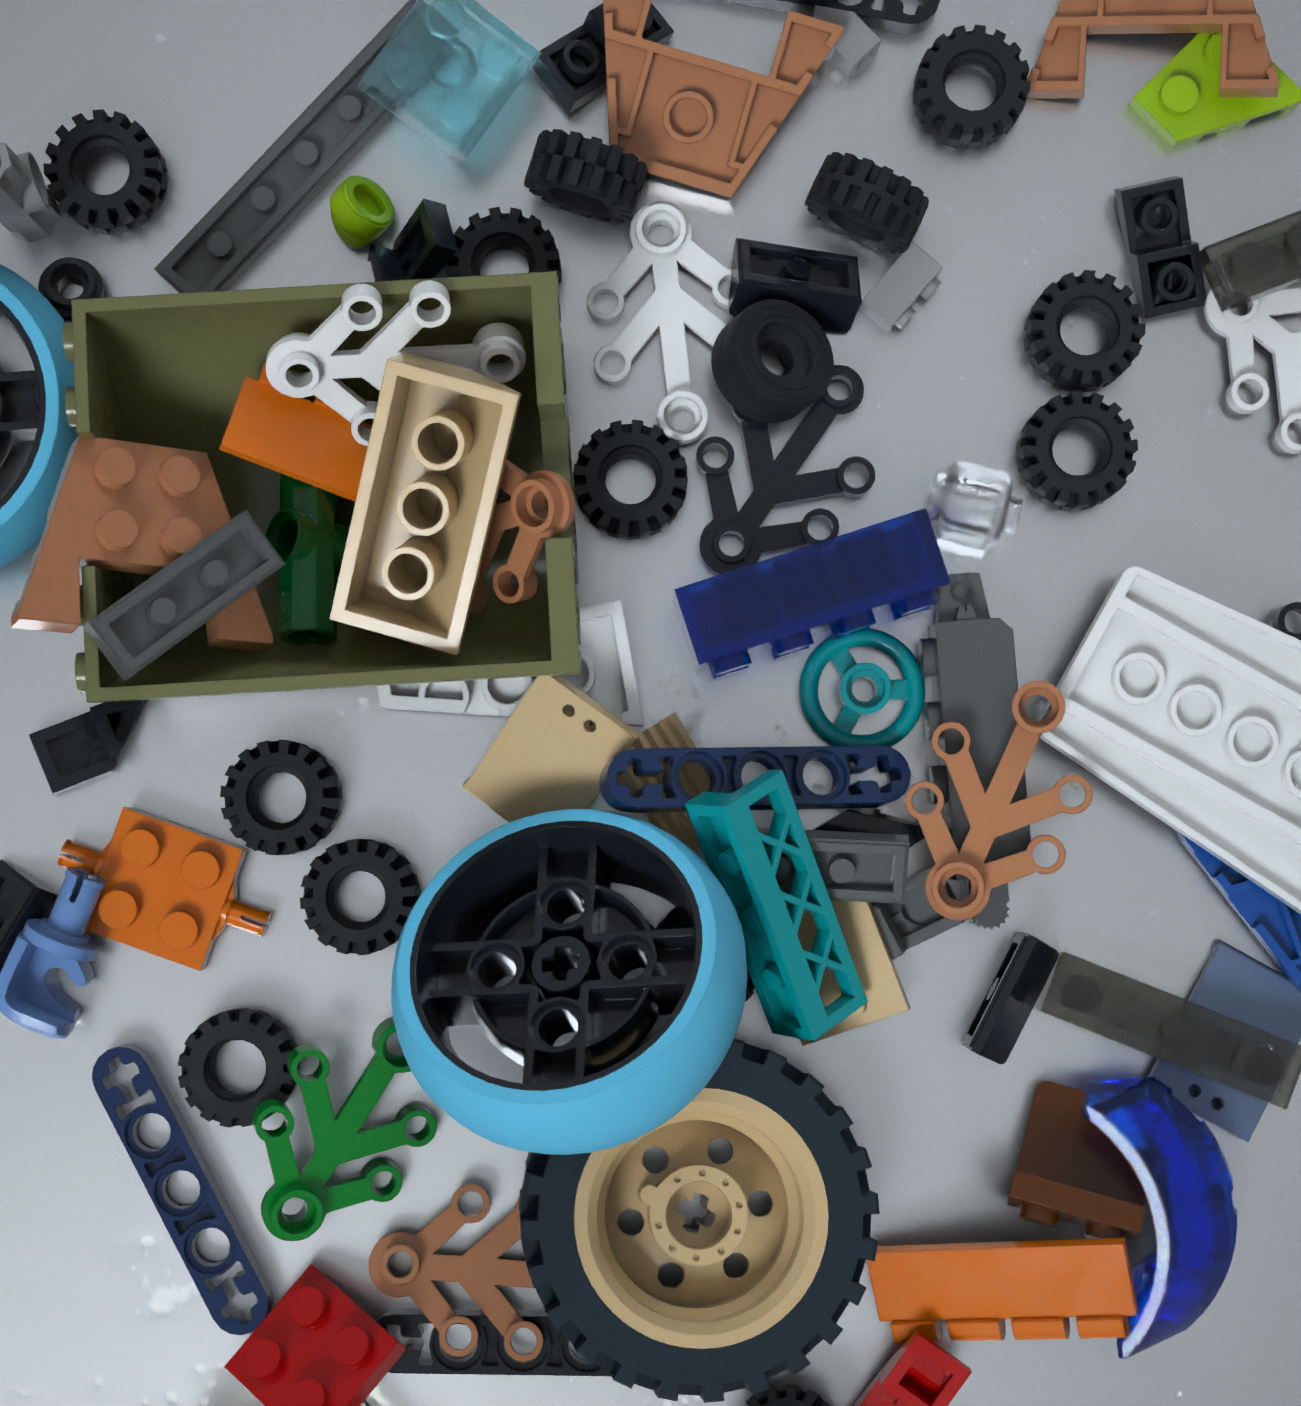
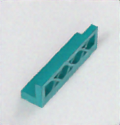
(747, 871)

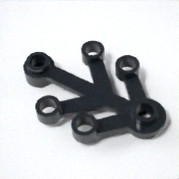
(777, 482)

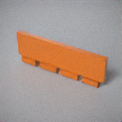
(295, 437)
(995, 1281)

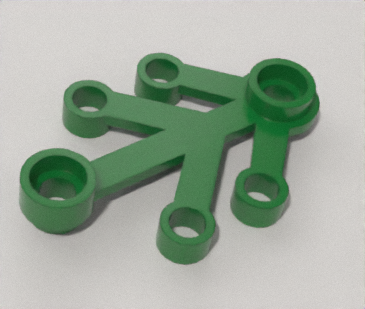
(335, 1140)

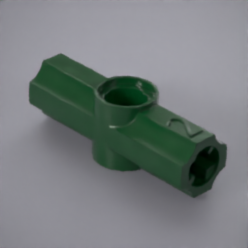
(313, 549)

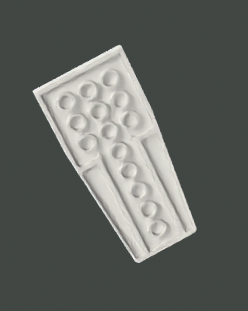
(1193, 723)

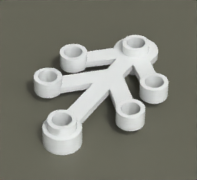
(666, 309)
(1282, 344)
(369, 362)

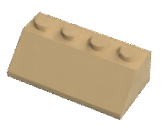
(425, 502)

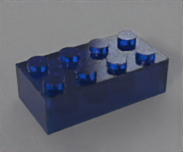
(811, 591)

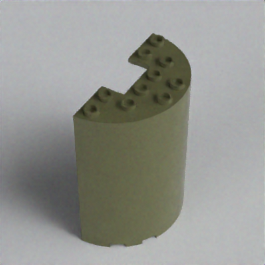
(170, 378)

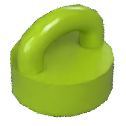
(360, 211)

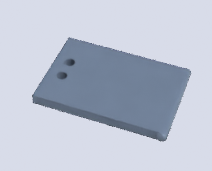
(1249, 993)

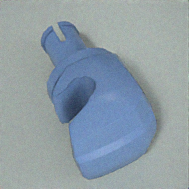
(29, 977)

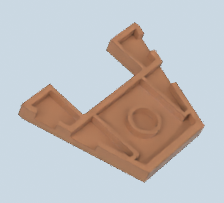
(1244, 61)
(699, 115)
(129, 513)

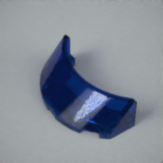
(1188, 1198)

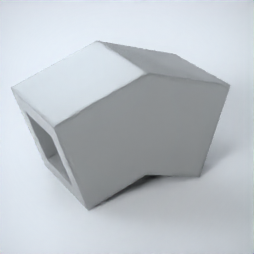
(856, 42)

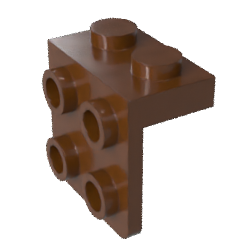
(1074, 1170)

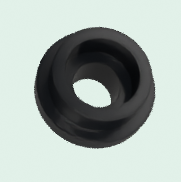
(66, 272)

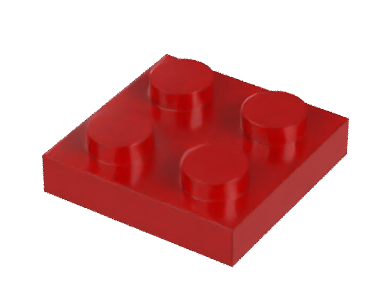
(315, 1349)

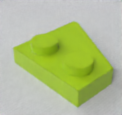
(1185, 100)

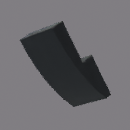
(576, 62)
(1160, 246)

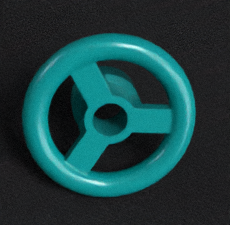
(910, 688)

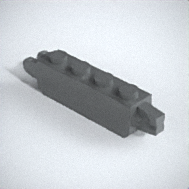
(975, 686)

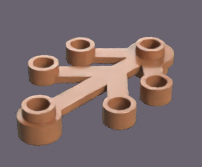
(536, 524)
(991, 812)
(475, 1270)

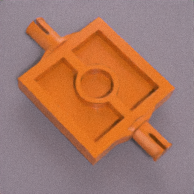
(166, 888)

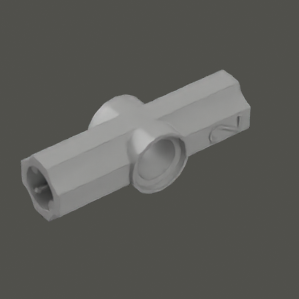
(24, 198)

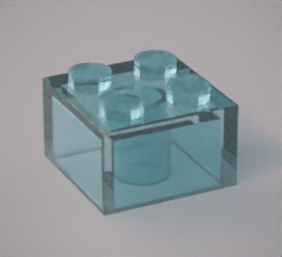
(448, 72)

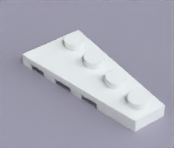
(605, 677)

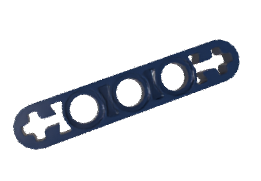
(726, 767)
(182, 1221)

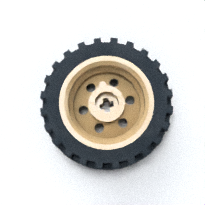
(710, 1328)

